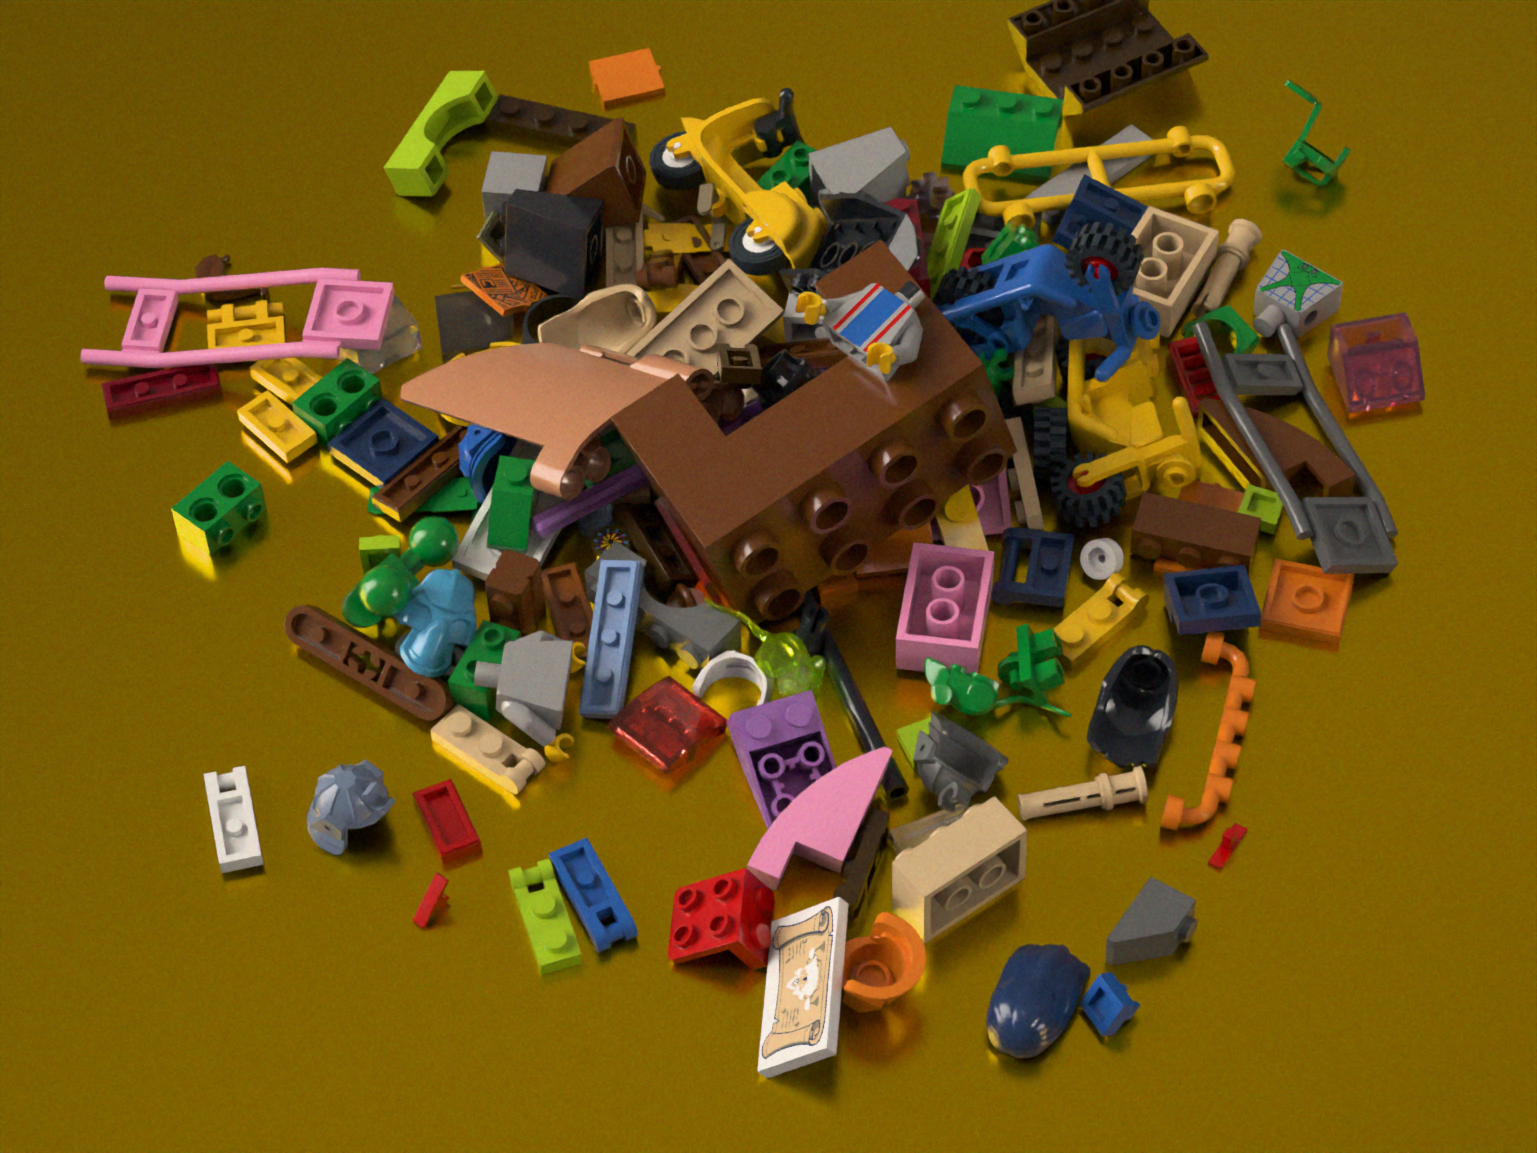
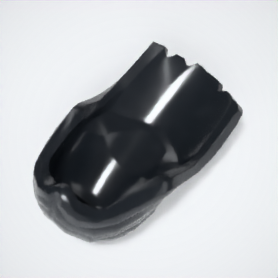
(1135, 708)

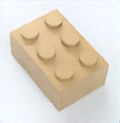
(1174, 263)
(959, 868)

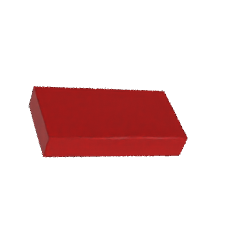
(447, 821)

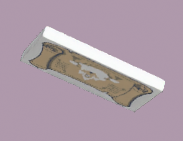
(803, 988)

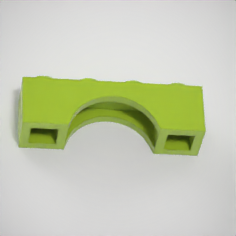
(457, 104)

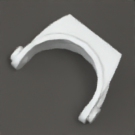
(733, 665)

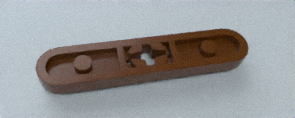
(338, 645)

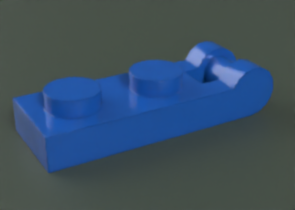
(592, 894)

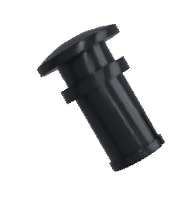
(812, 628)

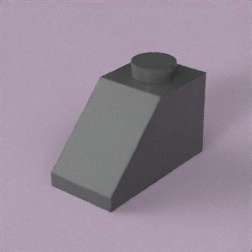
(1152, 925)

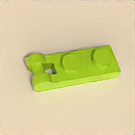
(545, 918)

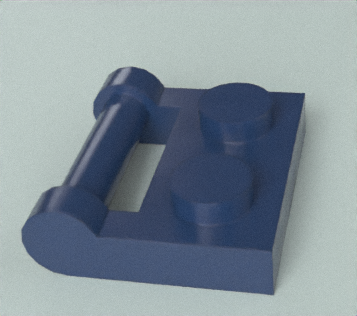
(1046, 570)

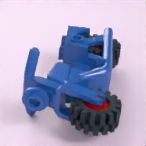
(1084, 289)

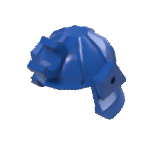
(480, 457)

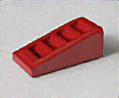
(1184, 356)

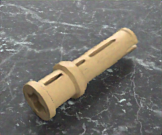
(1231, 258)
(1103, 791)

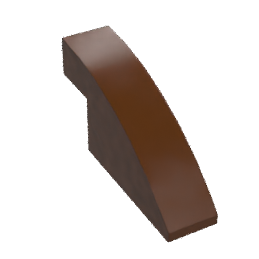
(1298, 454)

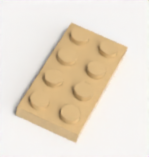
(720, 310)

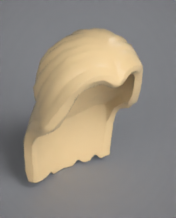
(605, 318)

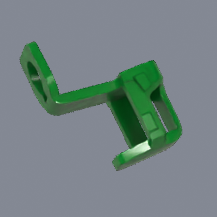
(1304, 151)

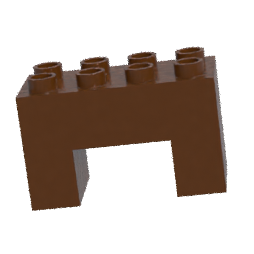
(826, 466)

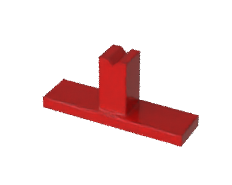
(1229, 842)
(433, 898)

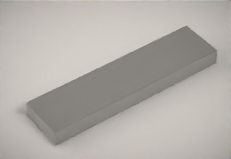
(1069, 179)

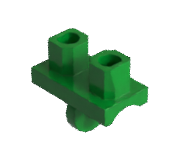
(1029, 665)

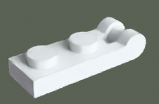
(233, 820)

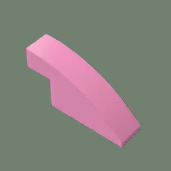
(821, 819)

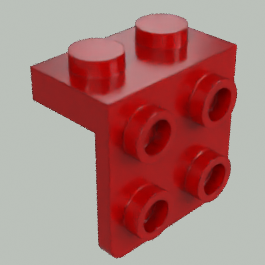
(722, 915)

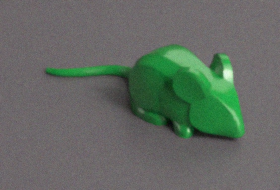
(972, 692)

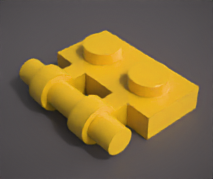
(246, 325)

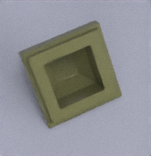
(492, 234)

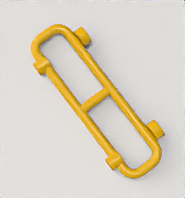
(1197, 193)

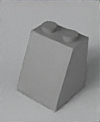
(864, 164)

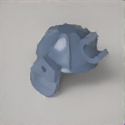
(346, 800)

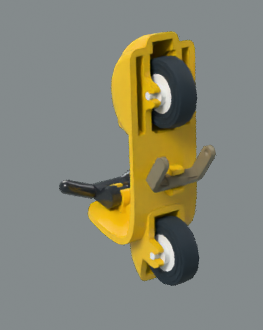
(773, 225)

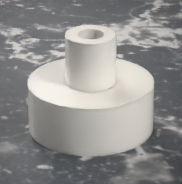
(1101, 558)

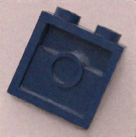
(1211, 600)

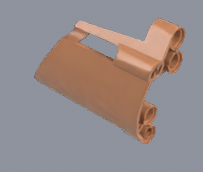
(559, 401)

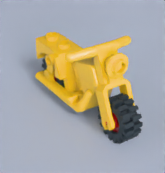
(1117, 431)

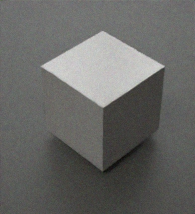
(511, 172)

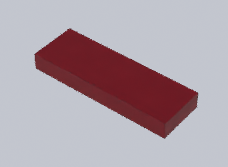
(160, 389)

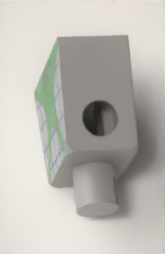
(1294, 295)

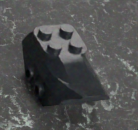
(854, 226)

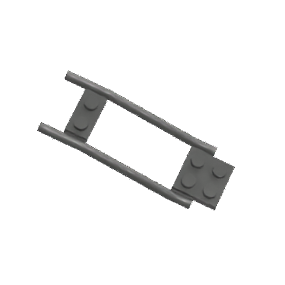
(1344, 531)

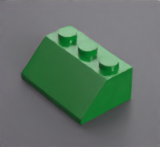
(991, 118)

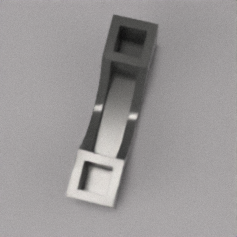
(690, 632)

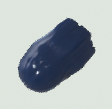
(1034, 998)

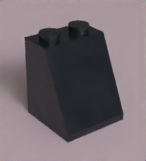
(553, 240)

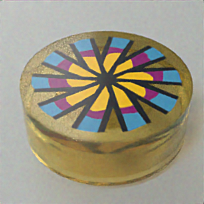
(606, 537)

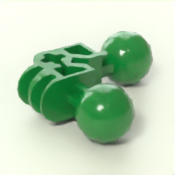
(388, 586)

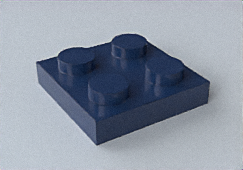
(382, 443)

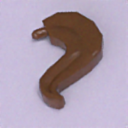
(214, 266)

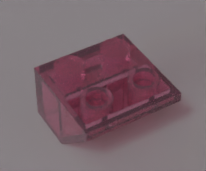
(1376, 362)

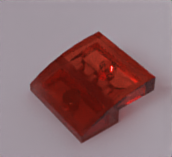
(667, 724)

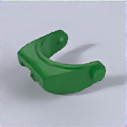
(1229, 322)

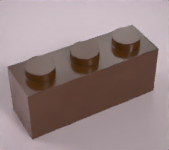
(1193, 533)

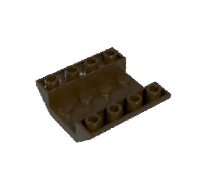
(1098, 50)

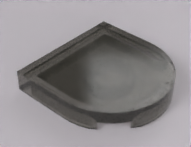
(469, 324)

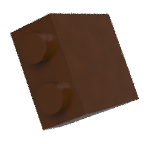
(603, 169)

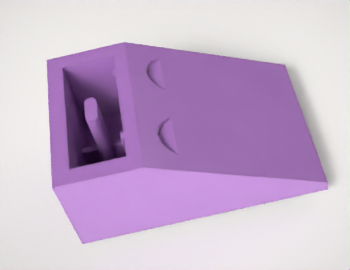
(781, 750)

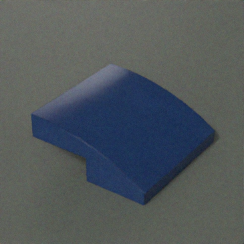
(1097, 203)

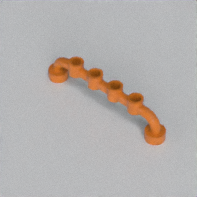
(1225, 752)

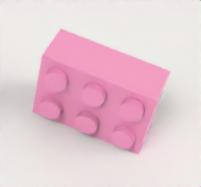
(944, 607)

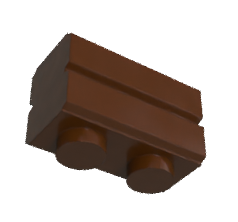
(516, 592)

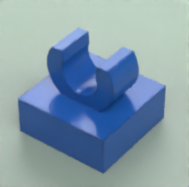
(1108, 1004)

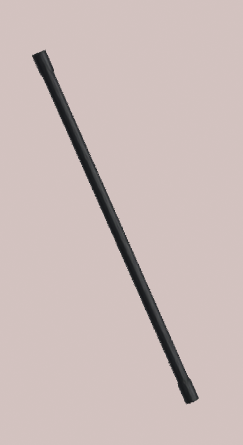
(893, 782)

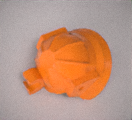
(882, 965)

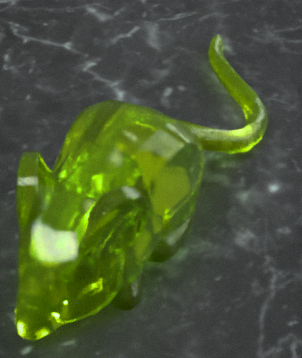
(783, 657)

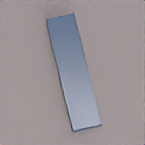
(611, 638)

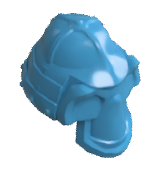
(439, 617)

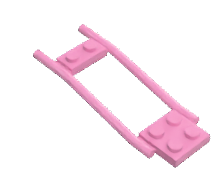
(340, 316)

